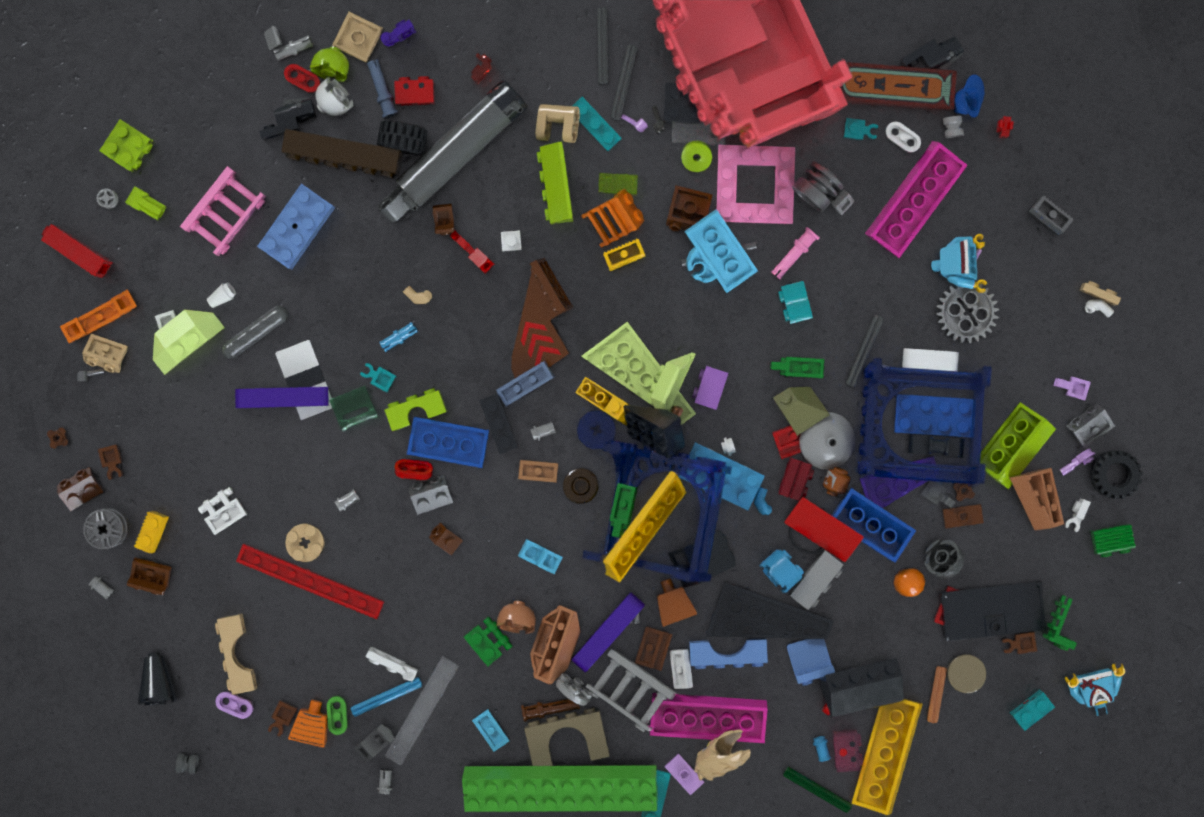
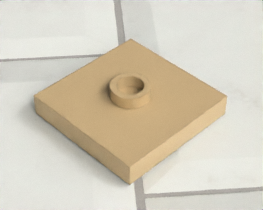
(357, 37)

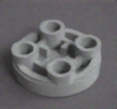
(573, 689)

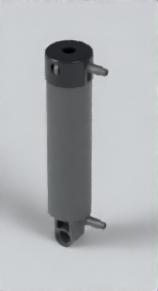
(453, 150)

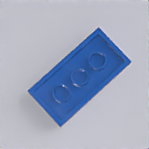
(933, 415)
(448, 442)

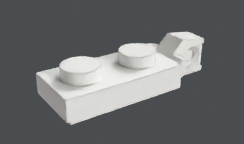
(392, 664)

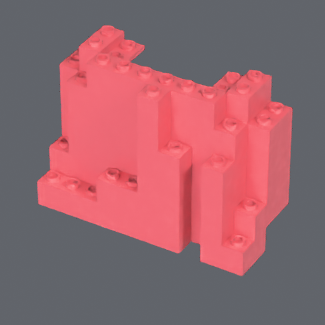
(751, 65)

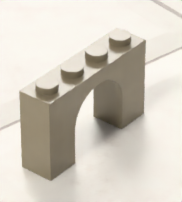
(588, 723)

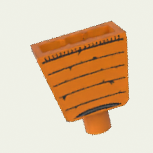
(310, 726)

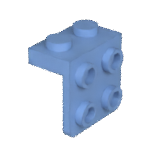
(809, 660)

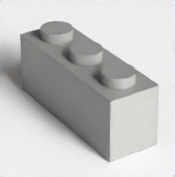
(816, 580)

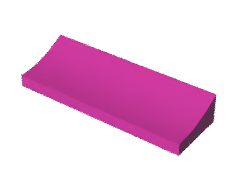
(916, 199)
(710, 717)

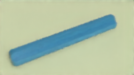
(386, 696)

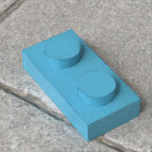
(491, 730)

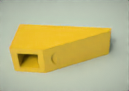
(602, 399)

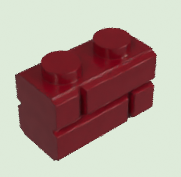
(795, 479)

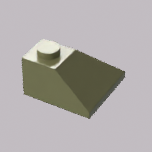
(800, 408)

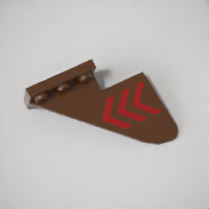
(536, 335)

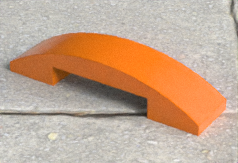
(98, 317)

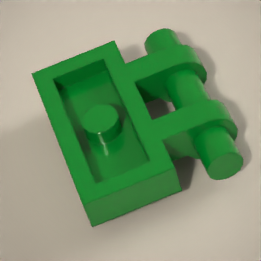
(483, 645)

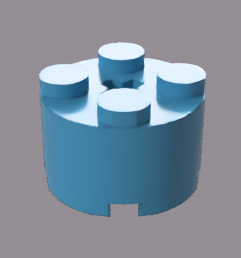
(781, 570)

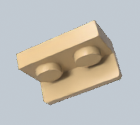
(104, 353)

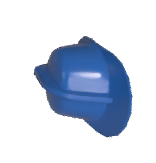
(969, 99)

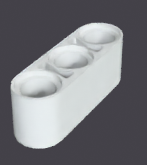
(930, 359)

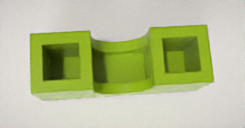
(399, 414)

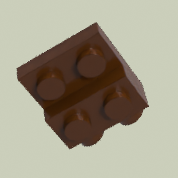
(687, 208)

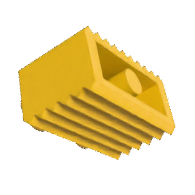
(624, 255)
(151, 532)

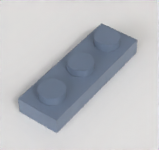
(525, 383)

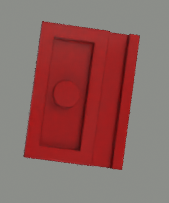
(786, 442)

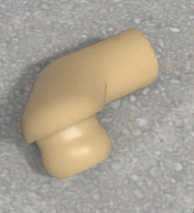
(418, 298)

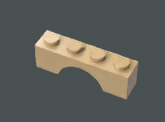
(240, 678)

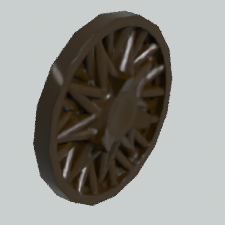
(580, 485)

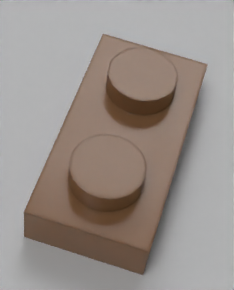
(538, 471)

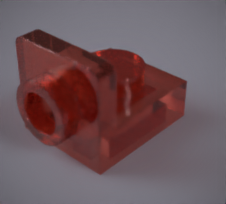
(480, 72)

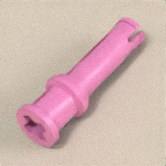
(801, 246)

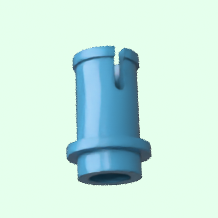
(822, 749)

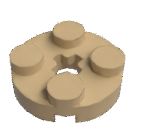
(310, 533)

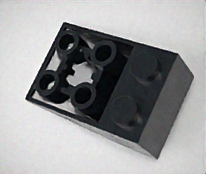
(655, 429)

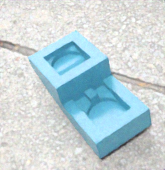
(540, 556)

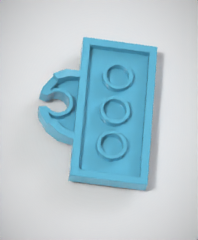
(718, 253)

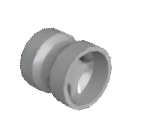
(953, 126)

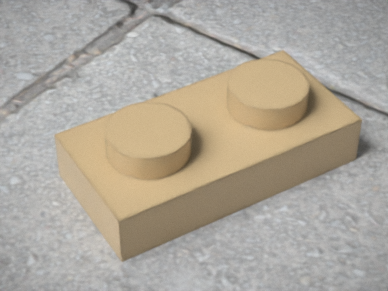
(1093, 290)

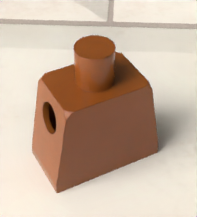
(674, 603)

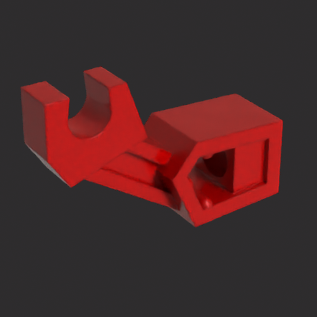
(476, 255)

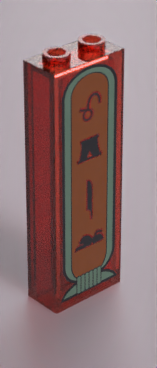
(900, 86)

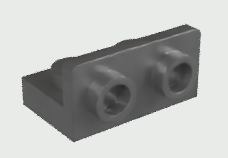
(1091, 425)

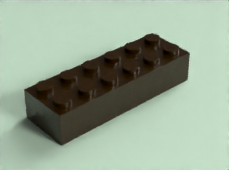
(342, 152)

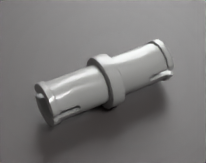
(293, 48)

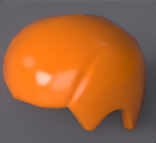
(909, 582)

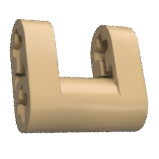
(561, 114)

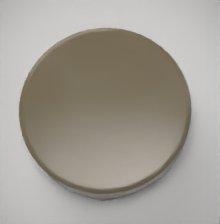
(966, 673)

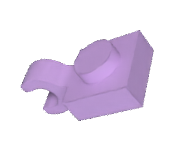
(1075, 387)

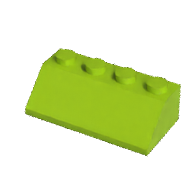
(556, 183)
(1015, 444)

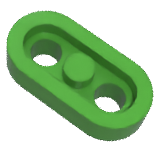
(335, 714)

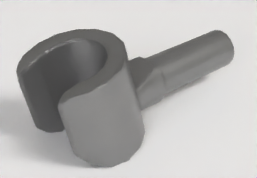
(83, 375)

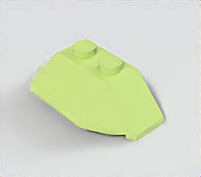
(183, 337)
(670, 381)

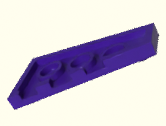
(887, 490)

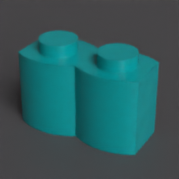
(796, 302)

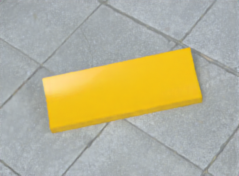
(644, 527)
(887, 756)

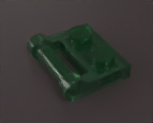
(350, 402)

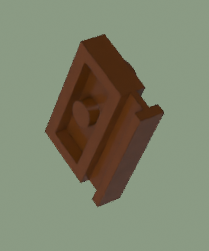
(653, 648)

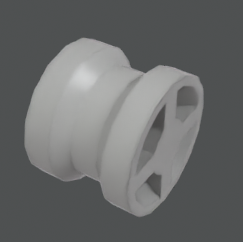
(103, 198)

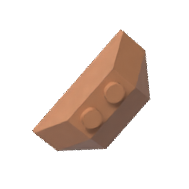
(555, 644)

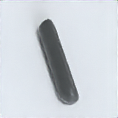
(254, 332)

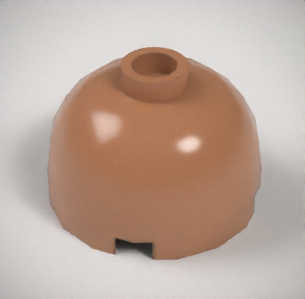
(516, 618)

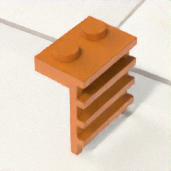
(623, 212)

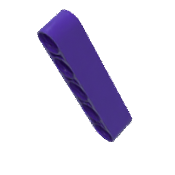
(281, 397)
(608, 632)

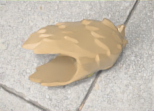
(717, 757)

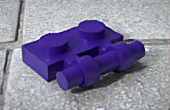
(402, 31)

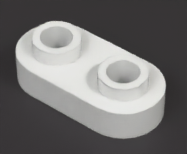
(903, 136)

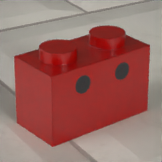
(414, 92)

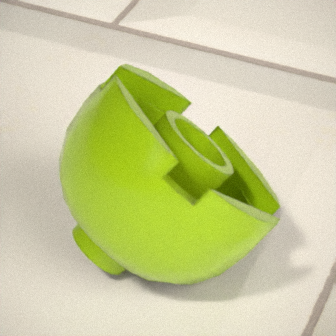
(330, 63)

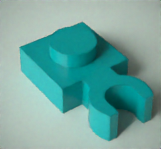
(856, 129)
(381, 378)

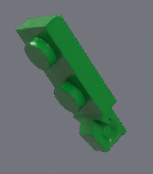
(800, 367)
(622, 508)

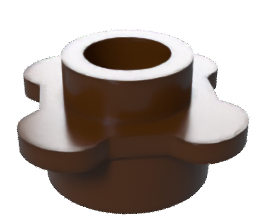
(62, 438)
(962, 495)

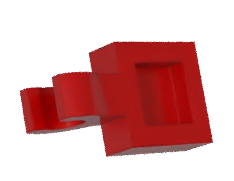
(1004, 127)

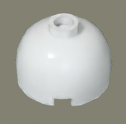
(332, 98)

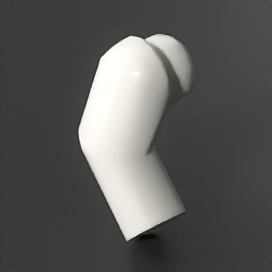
(1099, 304)

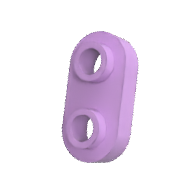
(234, 705)

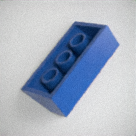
(880, 528)

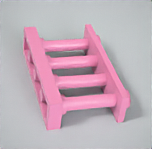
(204, 208)

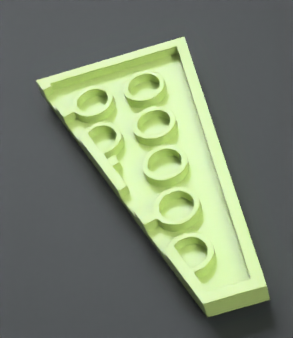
(632, 365)

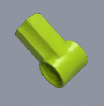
(142, 201)

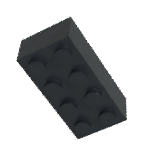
(679, 107)

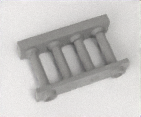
(632, 671)

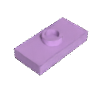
(684, 774)

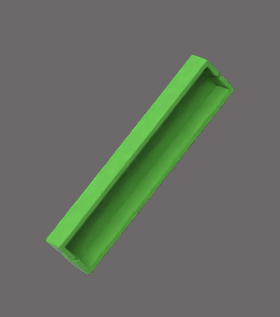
(560, 788)

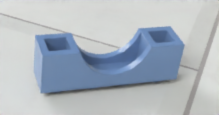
(752, 652)

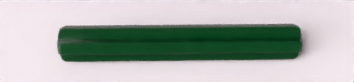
(818, 790)

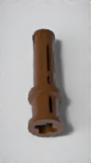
(539, 709)

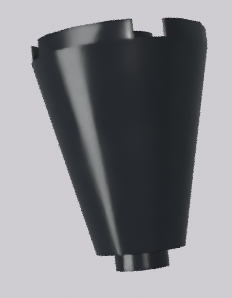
(155, 682)

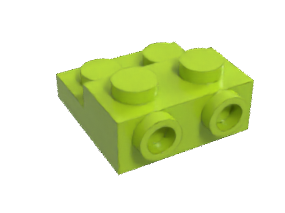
(126, 146)

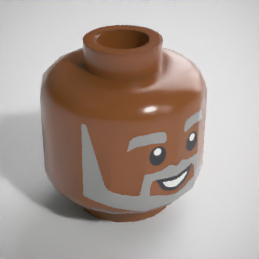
(836, 481)

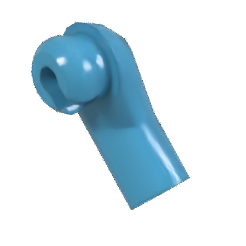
(760, 503)

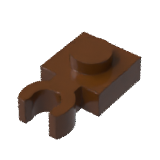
(109, 458)
(1023, 643)
(283, 715)

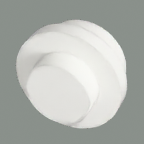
(728, 446)

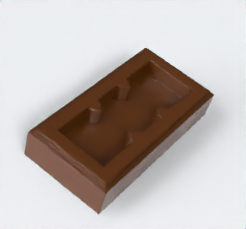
(962, 516)

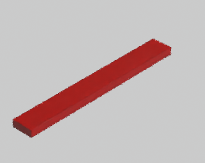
(310, 581)

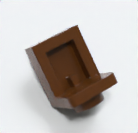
(443, 219)
(445, 538)

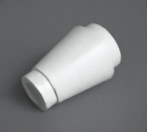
(222, 294)

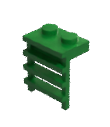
(1054, 631)

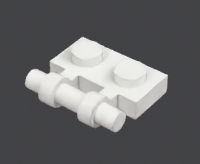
(224, 516)

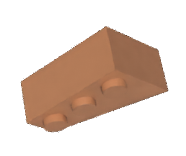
(1039, 498)

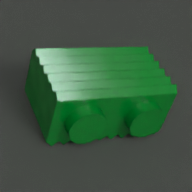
(1113, 539)

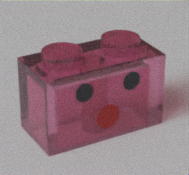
(846, 750)

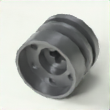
(817, 187)
(117, 527)

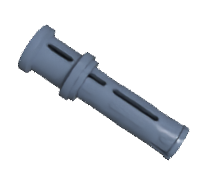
(384, 97)

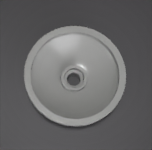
(816, 439)

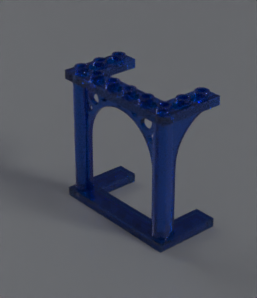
(882, 374)
(627, 460)

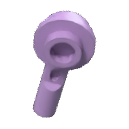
(1085, 457)

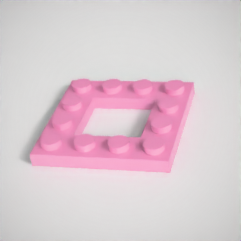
(784, 161)

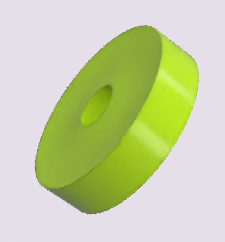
(693, 148)

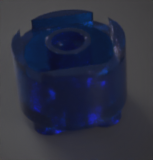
(590, 420)

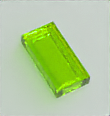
(616, 182)

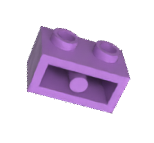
(710, 387)

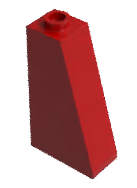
(76, 251)

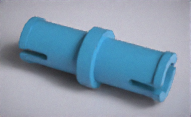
(398, 336)

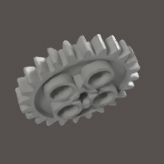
(952, 322)

